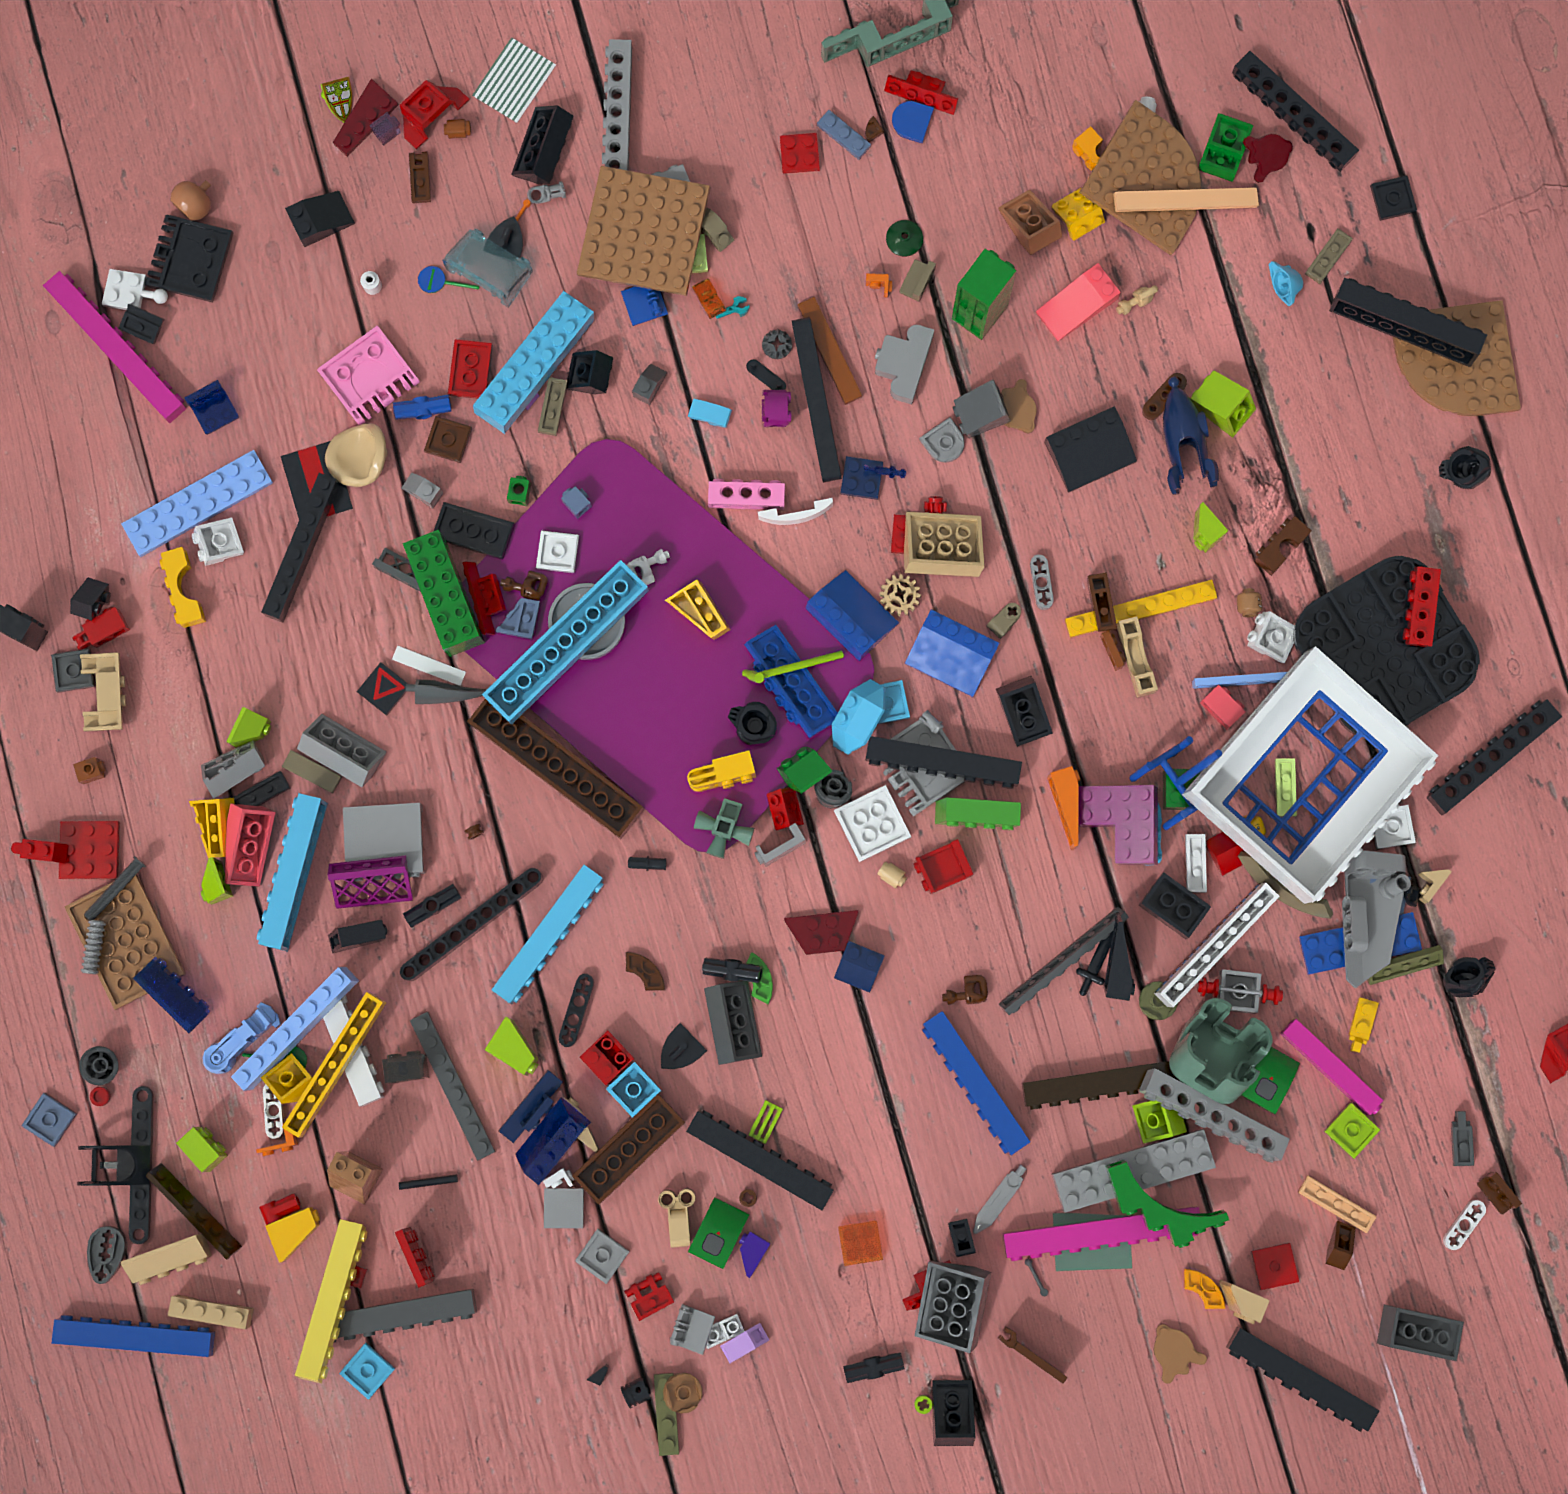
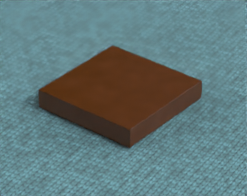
(447, 439)

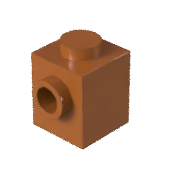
(89, 770)

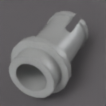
(929, 720)

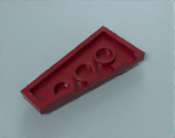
(369, 107)

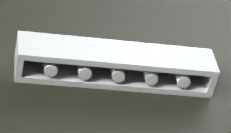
(359, 1070)

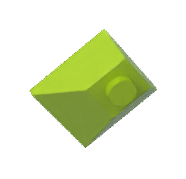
(248, 727)
(214, 883)

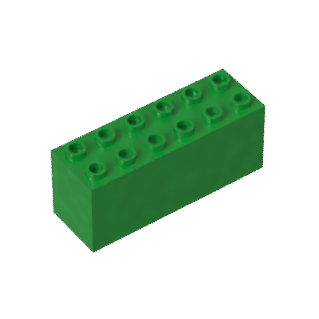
(983, 293)
(443, 593)

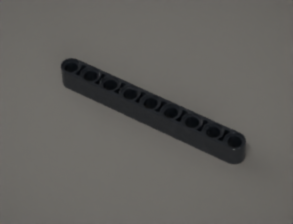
(816, 399)
(461, 926)

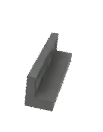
(393, 572)

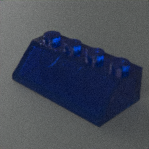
(172, 995)
(551, 1140)

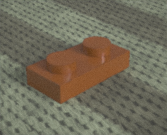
(1110, 642)

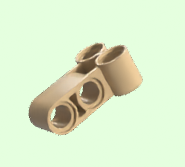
(678, 1217)

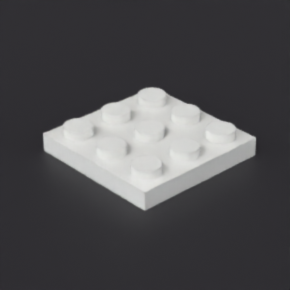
(872, 823)

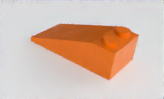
(1065, 794)

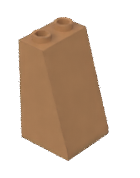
(353, 1175)

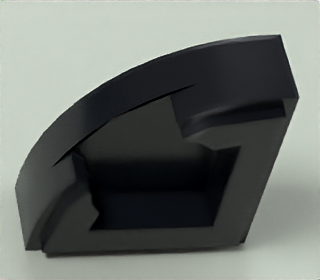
(1411, 896)

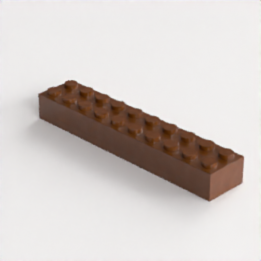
(559, 769)

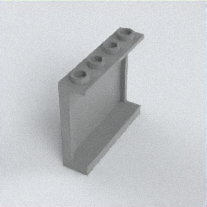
(384, 833)

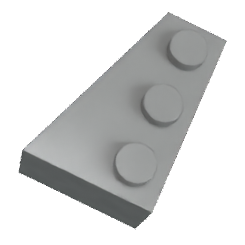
(231, 768)

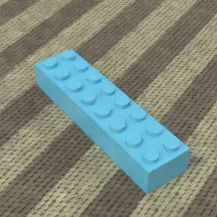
(533, 362)
(292, 872)

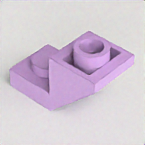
(744, 1343)

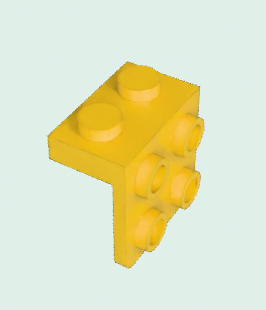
(1078, 214)

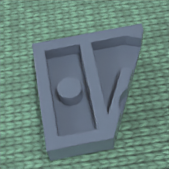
(521, 620)

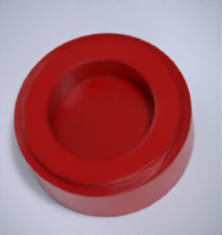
(100, 1096)

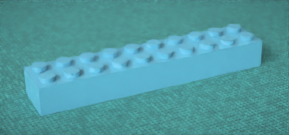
(565, 642)

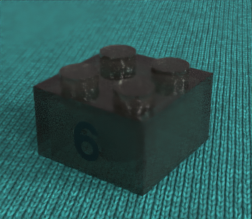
(405, 1068)

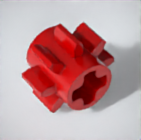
(935, 505)

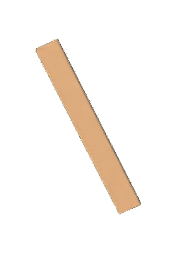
(1185, 199)

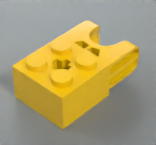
(723, 772)

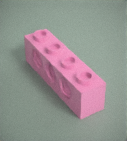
(737, 501)

